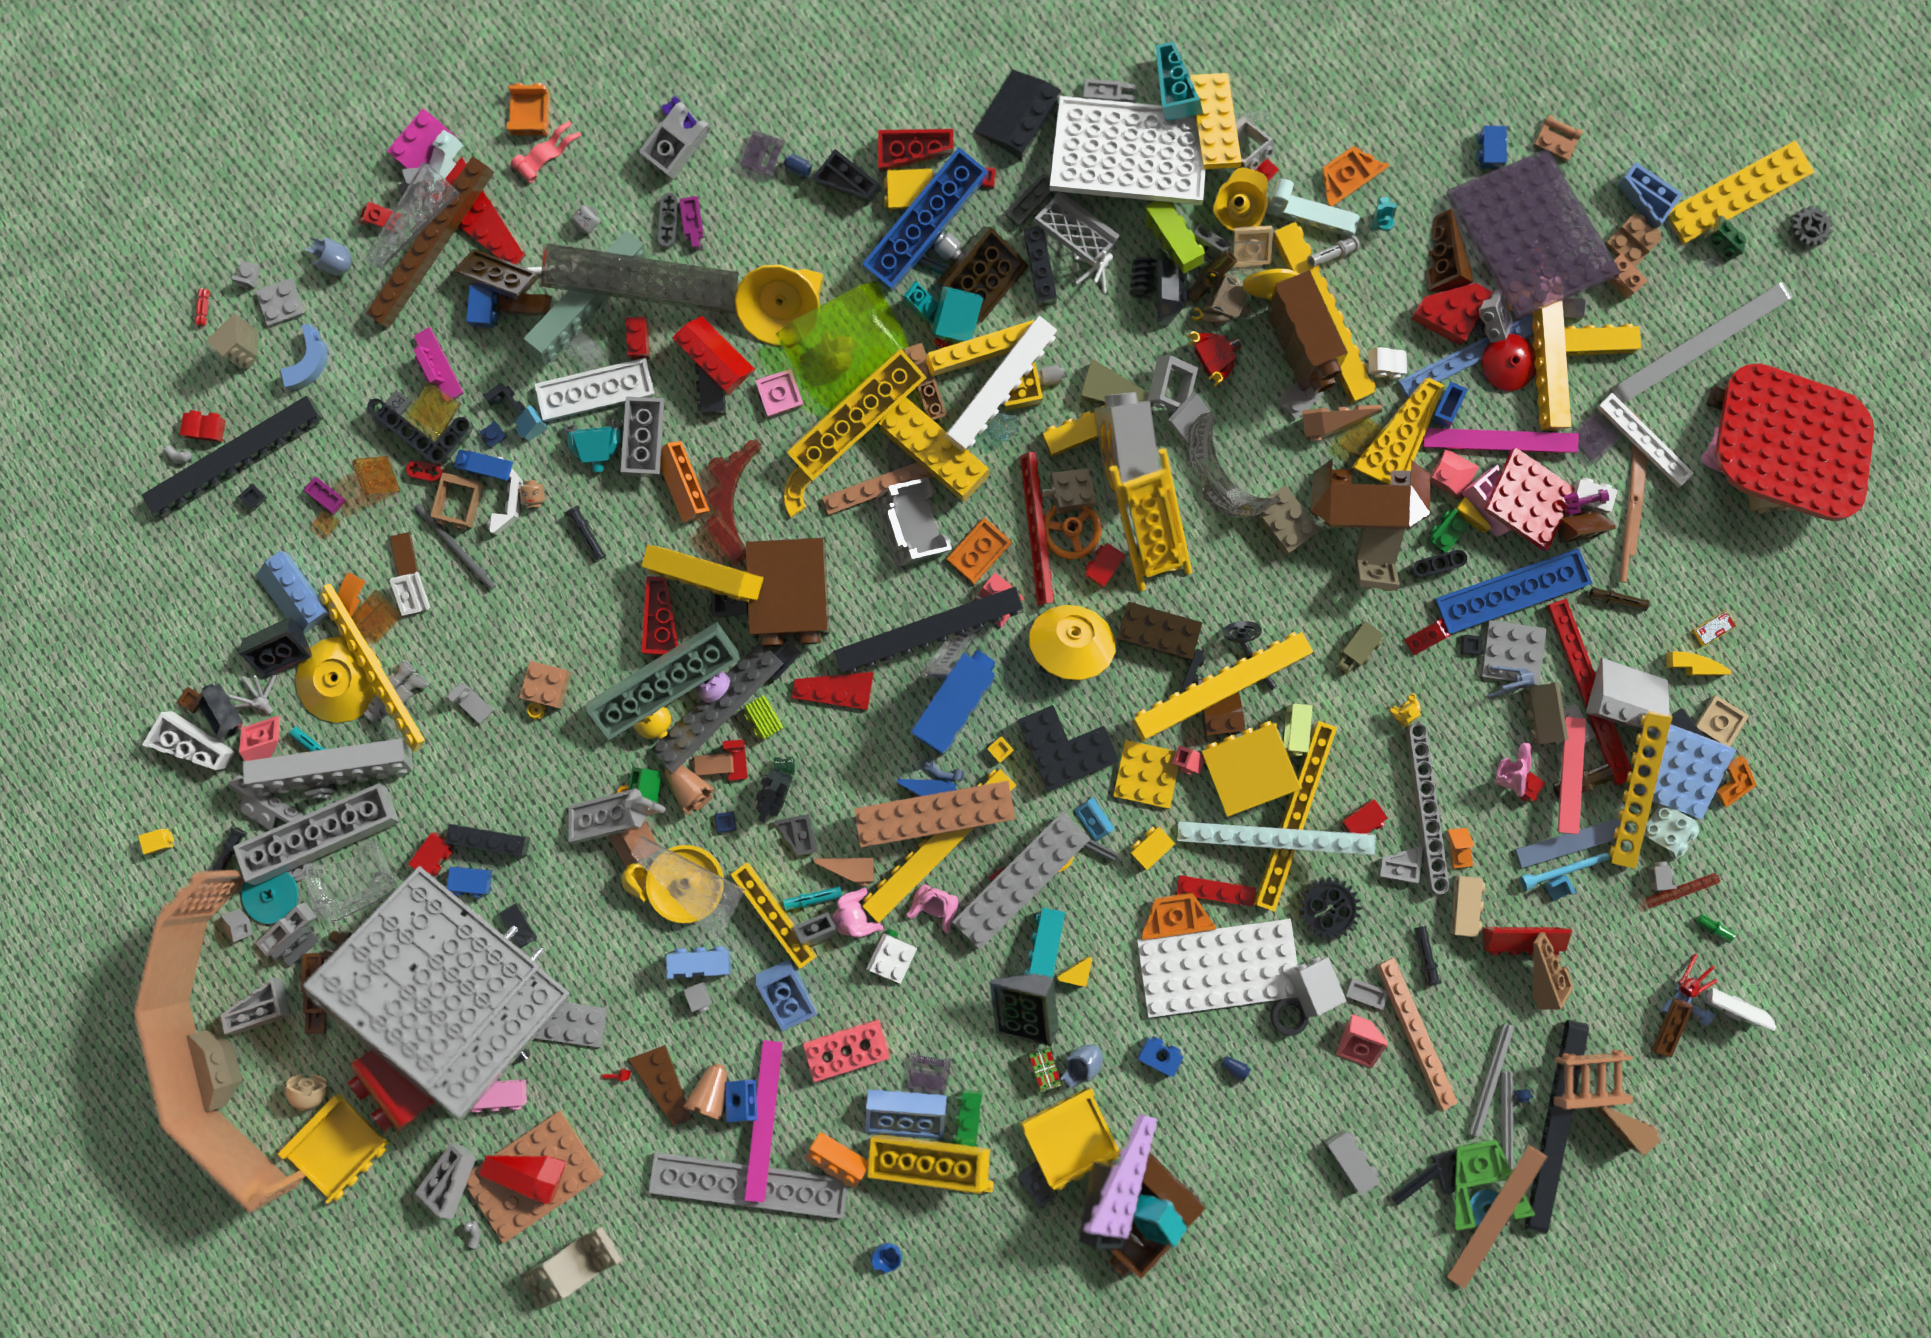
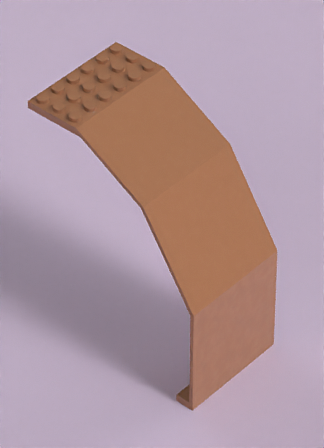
(164, 1023)

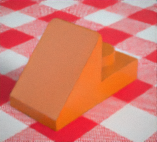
(1460, 847)

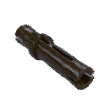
(1640, 604)

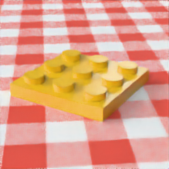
(1146, 774)

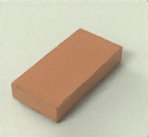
(714, 764)

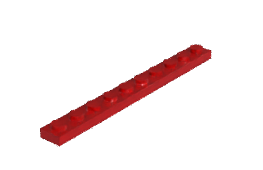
(1584, 678)

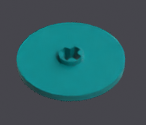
(270, 909)

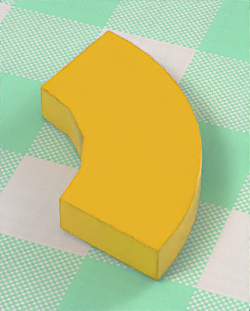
(794, 492)

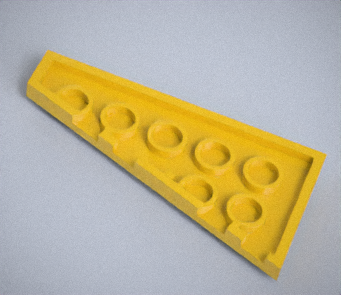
(1402, 435)

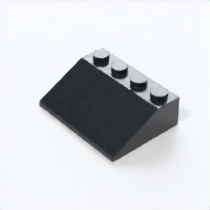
(1018, 112)
(1025, 1008)

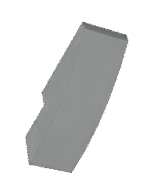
(298, 917)

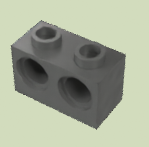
(1212, 244)

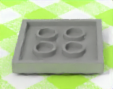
(1513, 647)

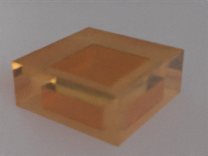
(326, 522)

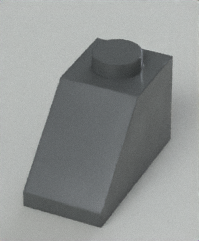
(815, 930)

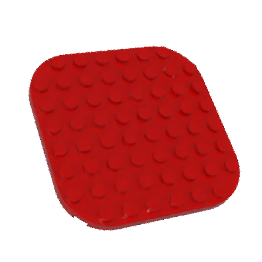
(1795, 442)

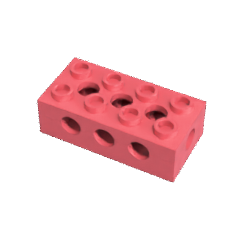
(842, 1062)

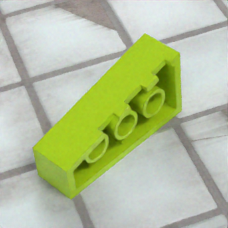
(1174, 235)

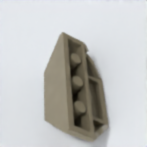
(215, 1068)

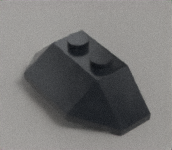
(1170, 289)

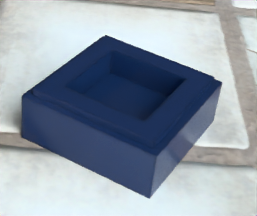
(725, 822)

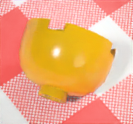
(654, 725)

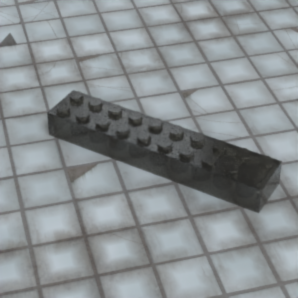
(638, 278)

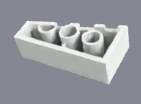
(184, 740)

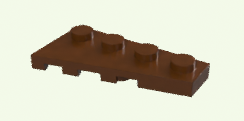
(662, 1080)

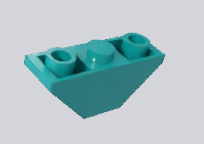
(921, 302)

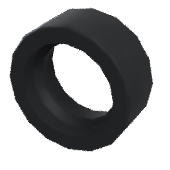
(1275, 1021)

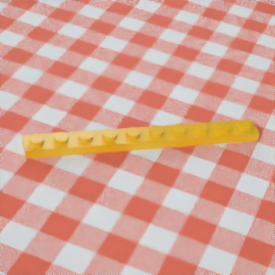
(371, 667)

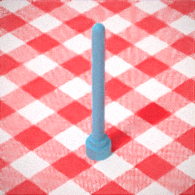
(1529, 881)

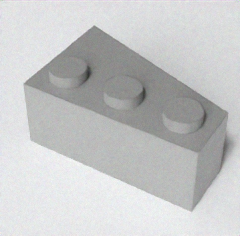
(258, 1009)
(447, 1181)

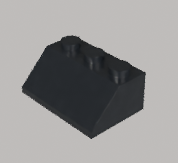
(275, 648)

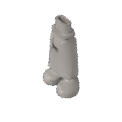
(377, 708)

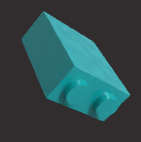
(956, 315)

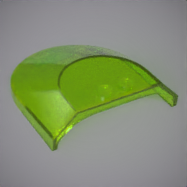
(842, 342)

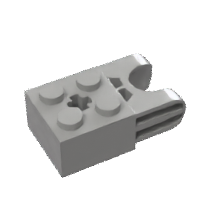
(673, 136)

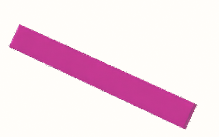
(1501, 440)
(763, 1127)

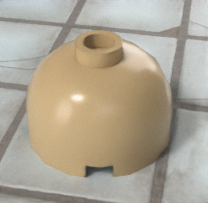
(305, 1092)

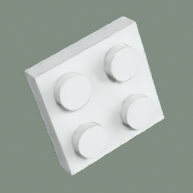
(891, 958)

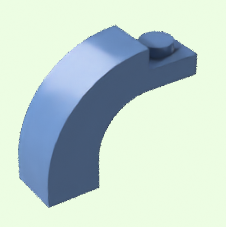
(311, 365)

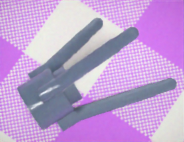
(1523, 680)

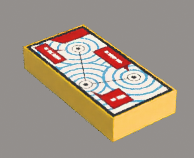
(1714, 628)

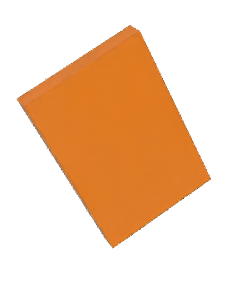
(979, 551)

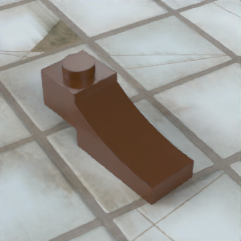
(528, 305)

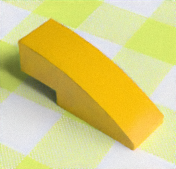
(1695, 664)

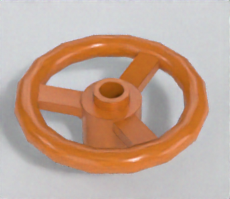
(1077, 524)

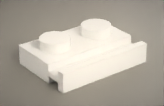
(409, 593)

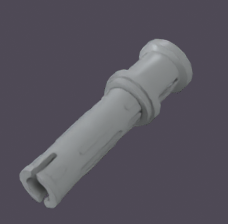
(1340, 250)

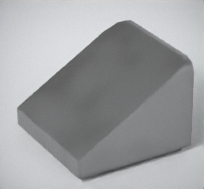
(1574, 309)

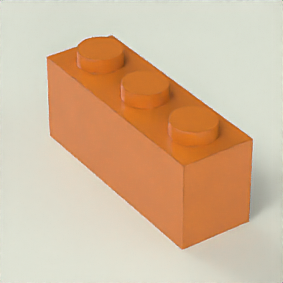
(837, 1160)

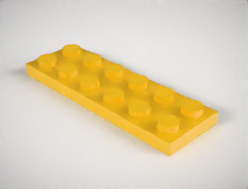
(1217, 124)

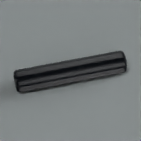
(1416, 1183)

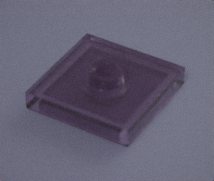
(1596, 436)

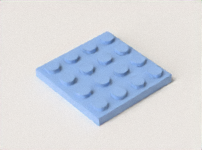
(1688, 771)

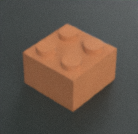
(545, 684)

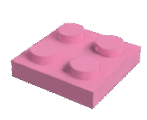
(779, 393)

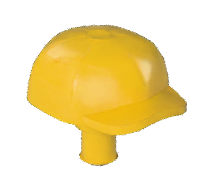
(1242, 199)

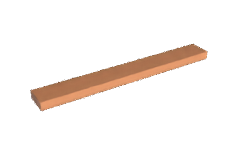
(1496, 1216)

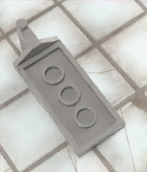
(609, 815)

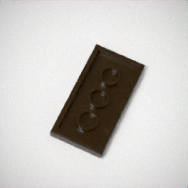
(495, 274)

